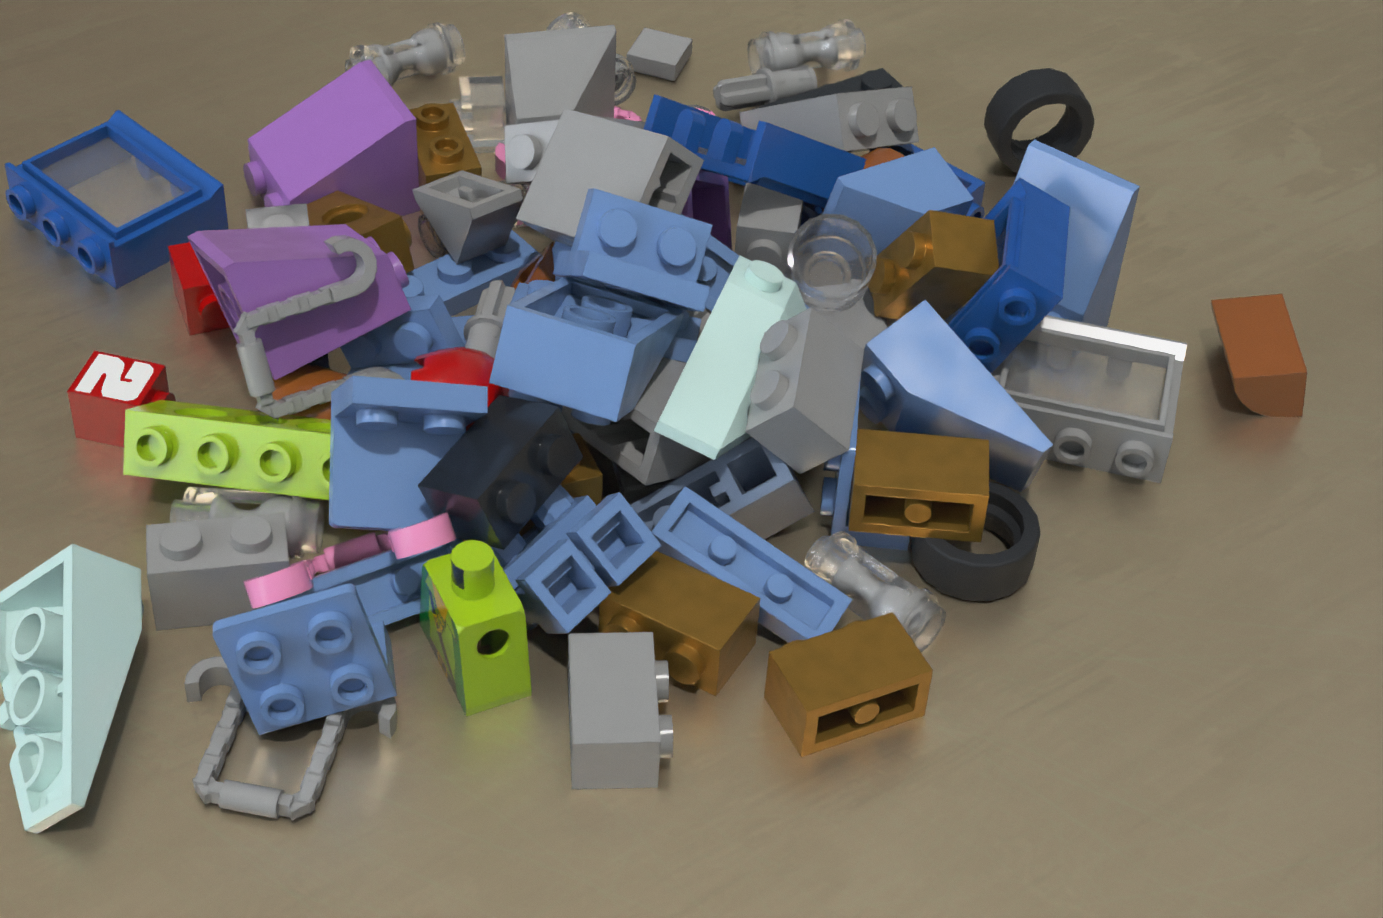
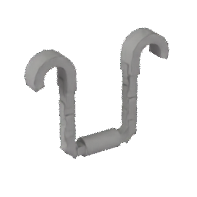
(252, 351)
(257, 798)

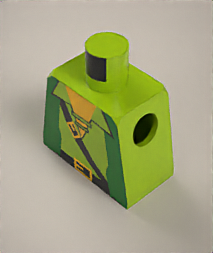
(472, 600)

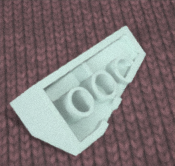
(714, 390)
(62, 672)

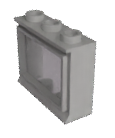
(1098, 394)

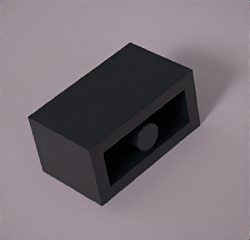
(502, 470)

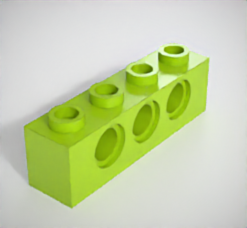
(228, 448)

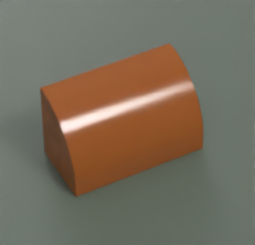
(1262, 354)

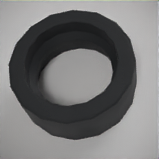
(1029, 93)
(984, 575)

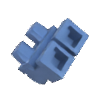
(573, 557)

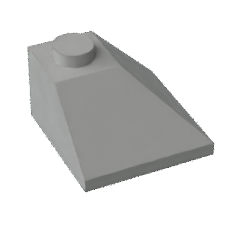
(559, 72)

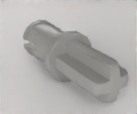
(763, 87)
(484, 328)

